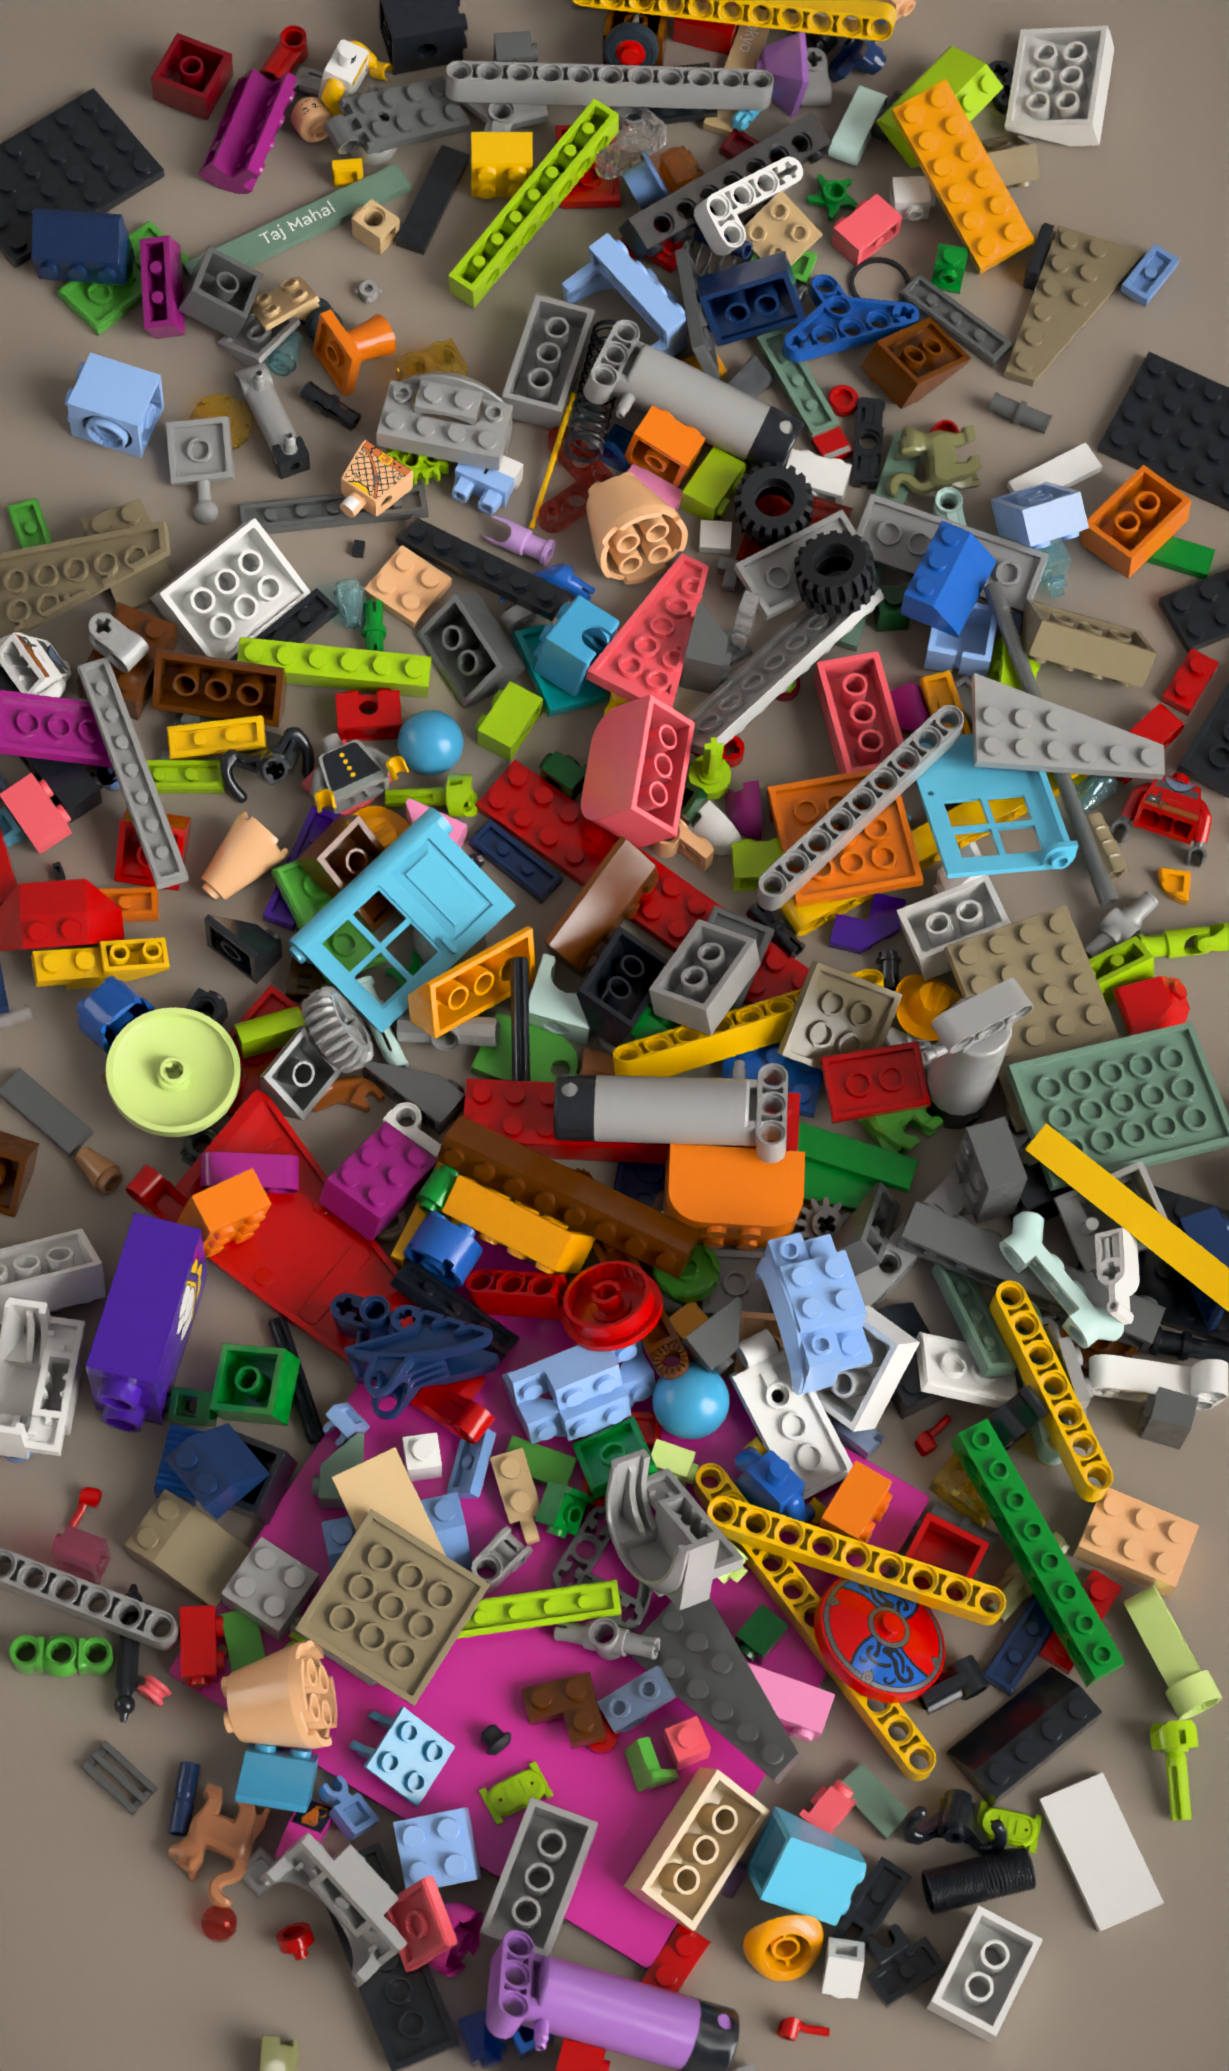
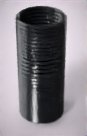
(968, 1884)

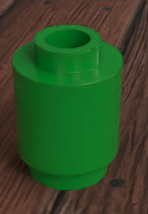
(437, 1189)

